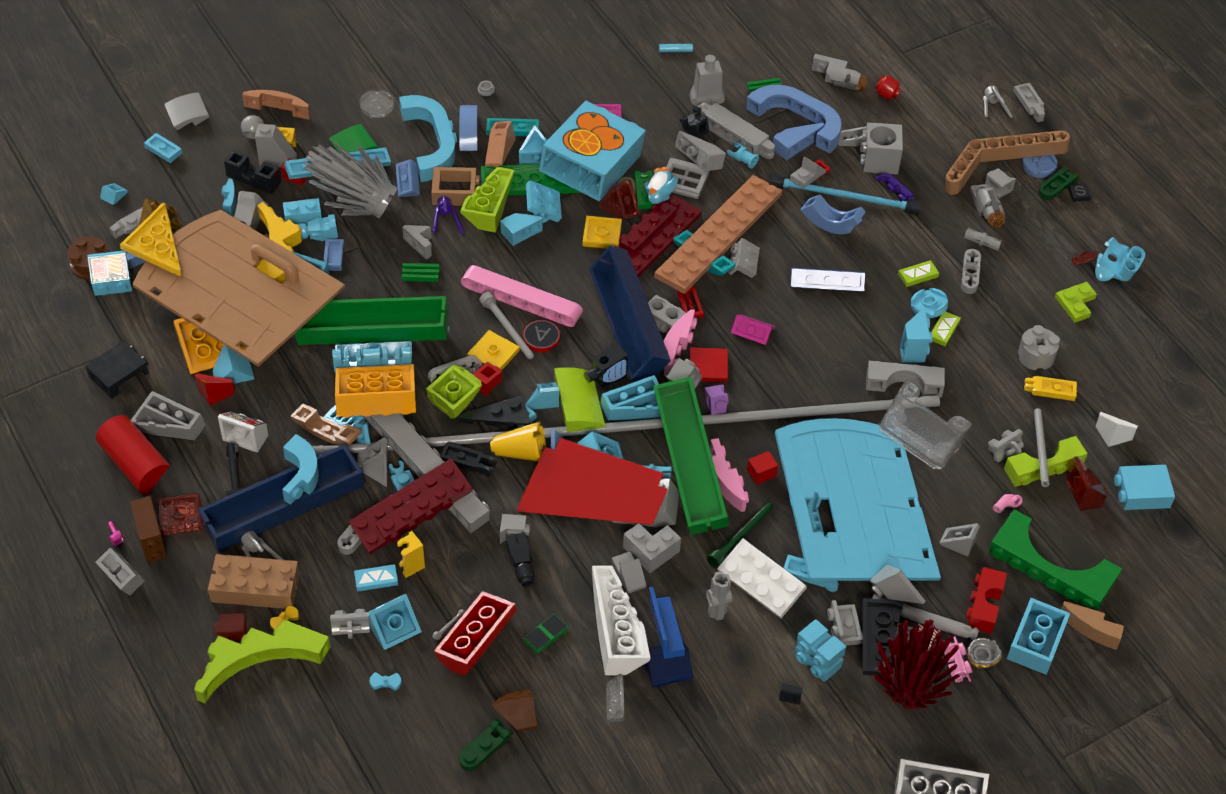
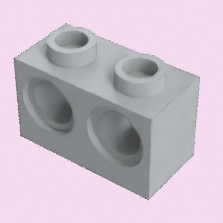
(664, 313)
(685, 369)
(120, 571)

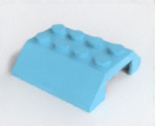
(372, 354)

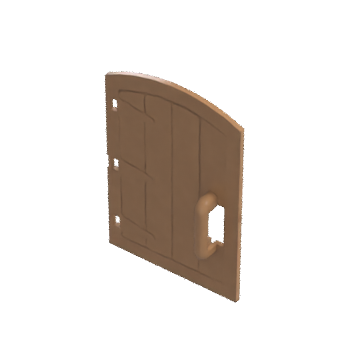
(230, 293)

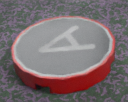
(541, 336)

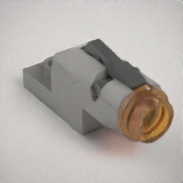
(837, 72)
(988, 204)

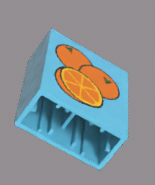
(592, 150)

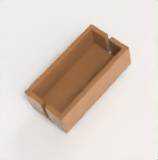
(253, 581)

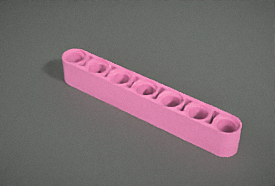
(522, 296)

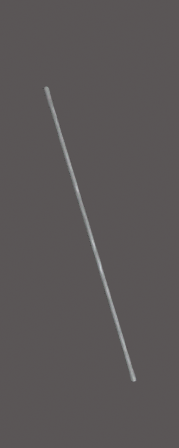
(927, 401)

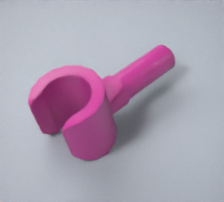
(116, 537)

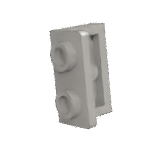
(745, 257)
(845, 623)

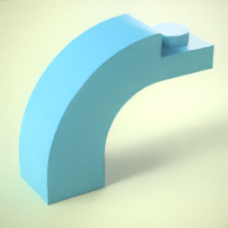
(304, 457)

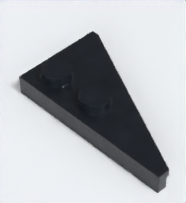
(502, 413)

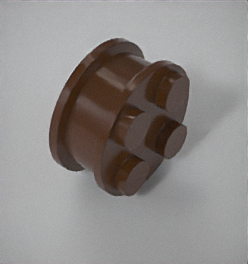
(79, 252)

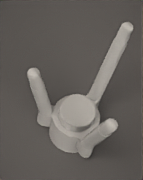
(993, 96)
(254, 543)

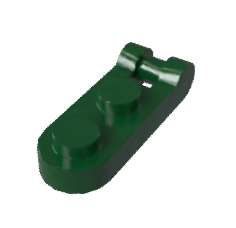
(1057, 183)
(484, 746)

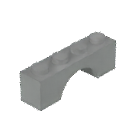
(883, 374)

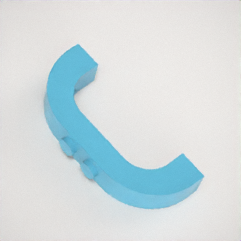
(430, 110)

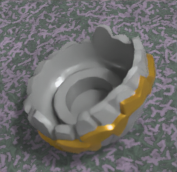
(984, 653)

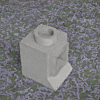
(1000, 181)
(513, 525)

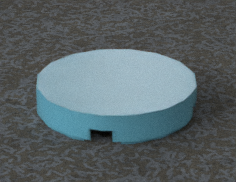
(932, 301)

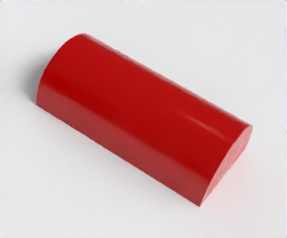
(131, 453)
(474, 632)

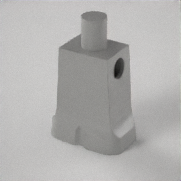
(707, 83)
(247, 208)

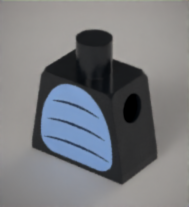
(608, 366)

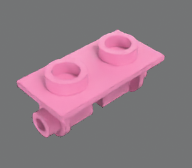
(963, 666)

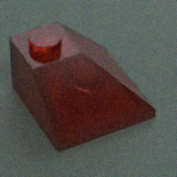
(1085, 486)

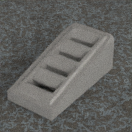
(856, 133)

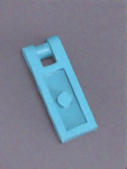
(797, 567)

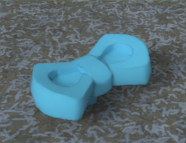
(393, 681)

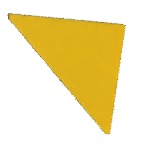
(154, 242)

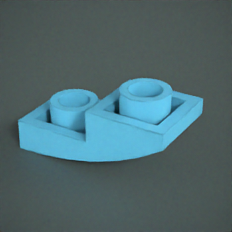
(230, 202)

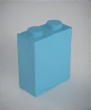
(1144, 487)

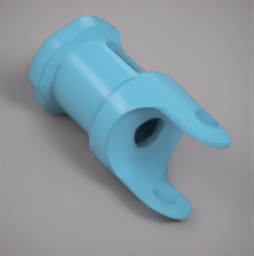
(744, 155)

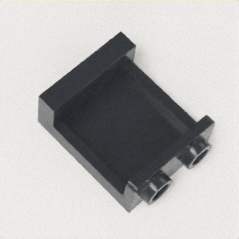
(116, 367)

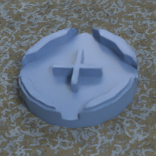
(1040, 166)

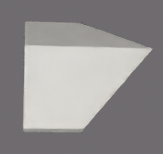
(1114, 429)

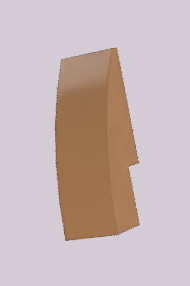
(1092, 625)

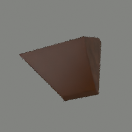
(517, 709)

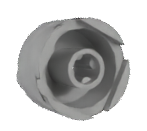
(1038, 348)

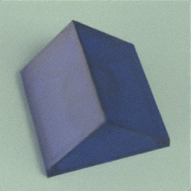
(668, 670)

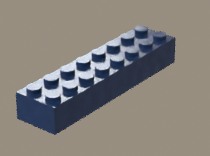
(629, 313)
(263, 503)

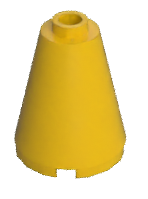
(520, 443)

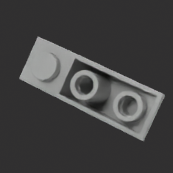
(701, 152)

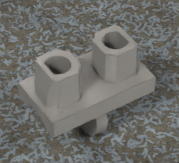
(1009, 445)
(350, 623)

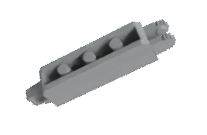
(735, 129)

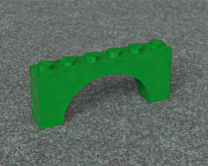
(1083, 586)

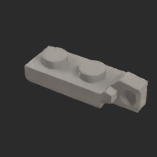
(1030, 101)
(127, 224)

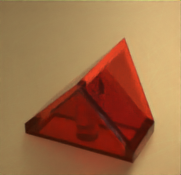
(620, 201)

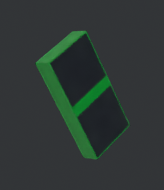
(545, 633)

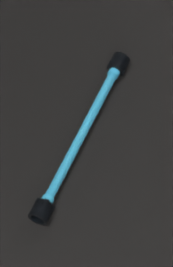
(909, 206)

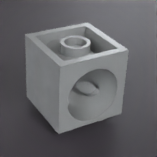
(881, 148)

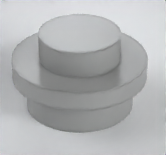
(486, 88)

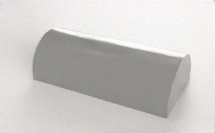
(928, 778)

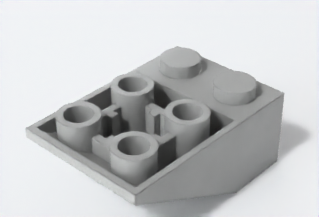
(668, 509)

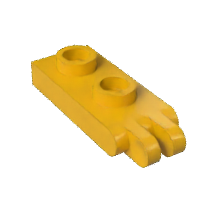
(1051, 387)

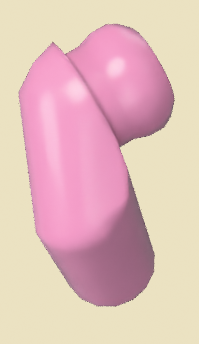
(1007, 500)

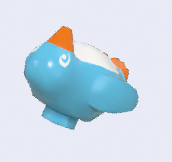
(660, 185)

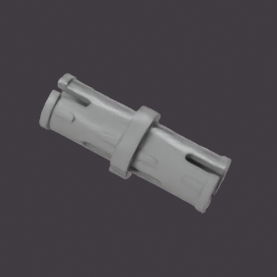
(982, 239)

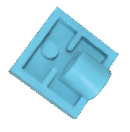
(543, 201)

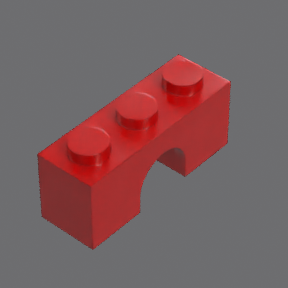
(989, 586)

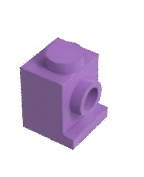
(716, 399)

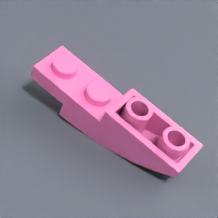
(679, 337)
(729, 480)

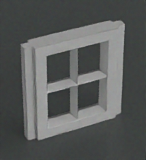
(688, 167)

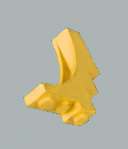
(283, 233)

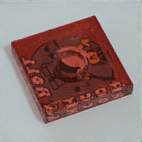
(179, 514)

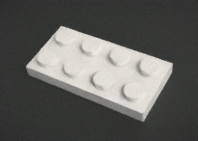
(762, 578)

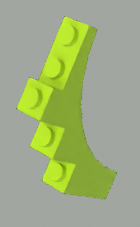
(256, 647)

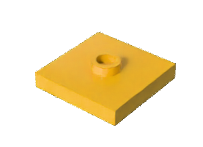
(494, 350)

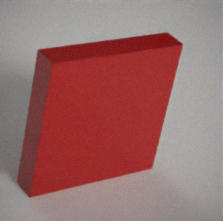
(711, 363)

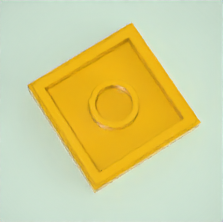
(601, 232)

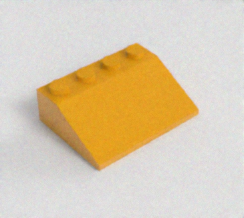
(198, 347)
(375, 390)

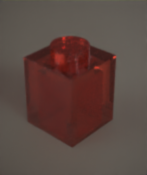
(231, 626)

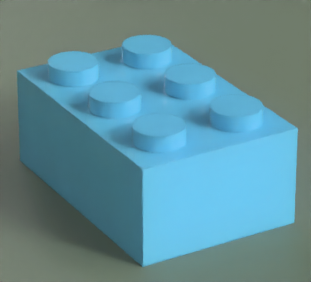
(1038, 636)

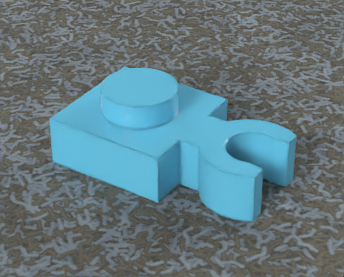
(400, 477)

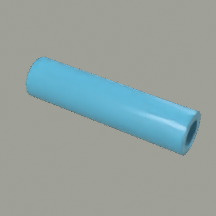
(675, 48)

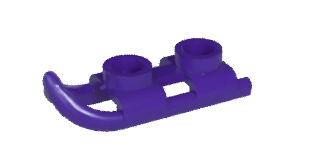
(895, 186)

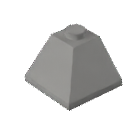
(895, 585)

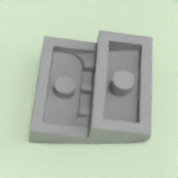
(186, 110)

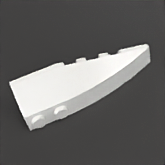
(619, 630)

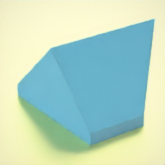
(532, 147)
(232, 366)
(544, 396)

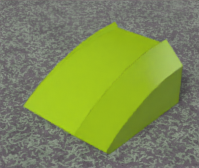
(453, 390)

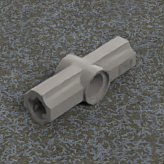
(719, 595)

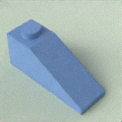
(795, 139)

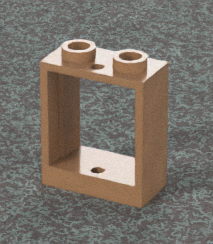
(453, 174)

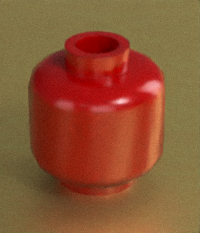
(888, 87)

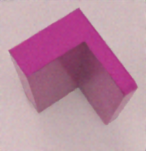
(752, 329)

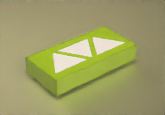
(918, 273)
(945, 328)

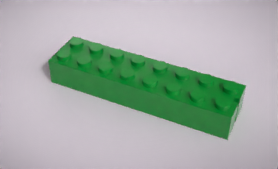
(377, 321)
(691, 456)

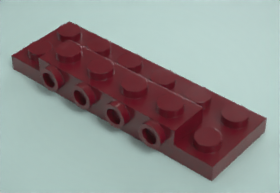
(656, 231)
(410, 506)

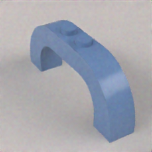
(803, 104)

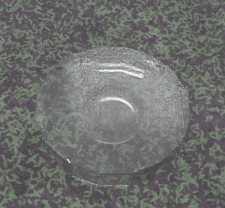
(376, 103)

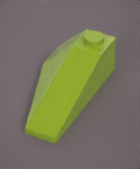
(488, 201)

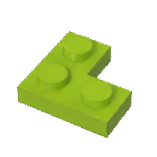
(1073, 301)

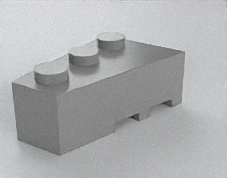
(167, 418)

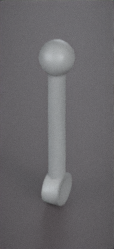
(437, 635)

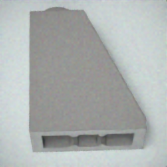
(272, 146)

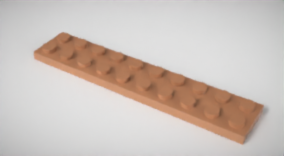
(718, 234)

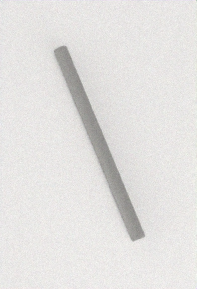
(1041, 447)

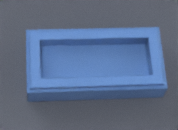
(334, 254)

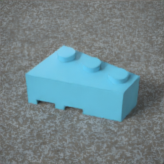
(631, 401)

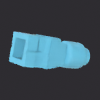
(320, 228)

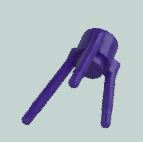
(445, 207)

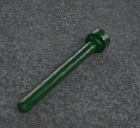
(716, 557)

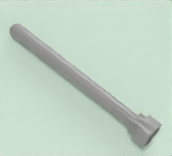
(488, 300)

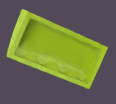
(578, 400)

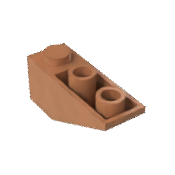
(500, 143)

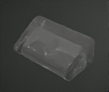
(615, 699)

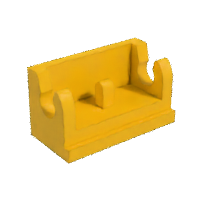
(412, 555)

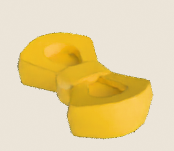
(289, 614)

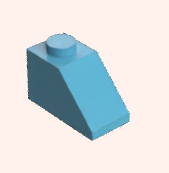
(520, 227)

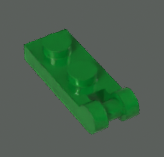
(642, 197)

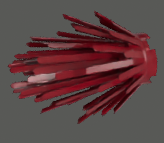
(915, 667)

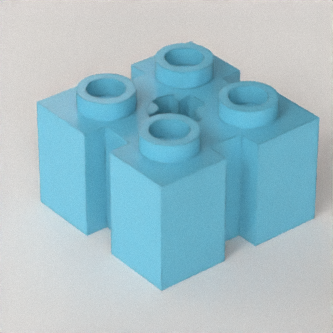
(819, 650)

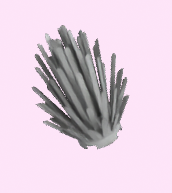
(357, 184)

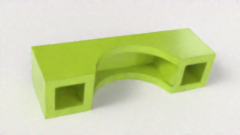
(1024, 469)

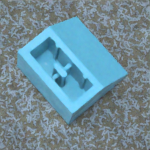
(916, 339)

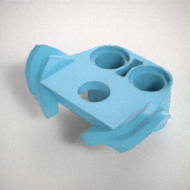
(1126, 262)

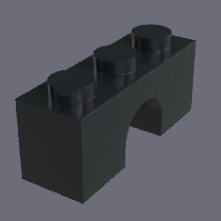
(239, 168)

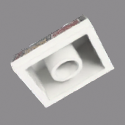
(243, 430)

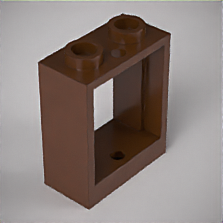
(148, 529)

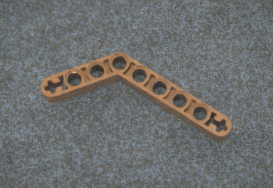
(1003, 149)

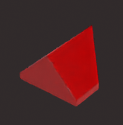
(214, 388)

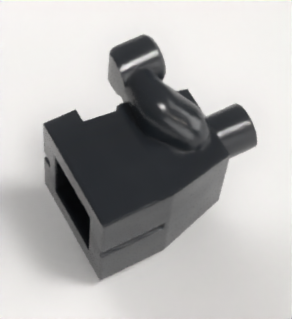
(695, 123)

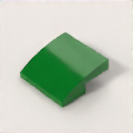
(352, 137)

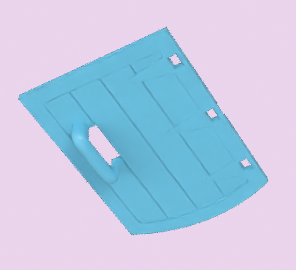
(867, 497)

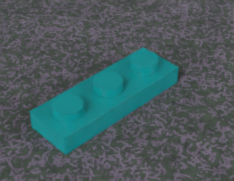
(521, 126)

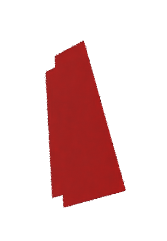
(592, 486)

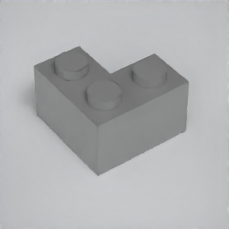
(650, 549)

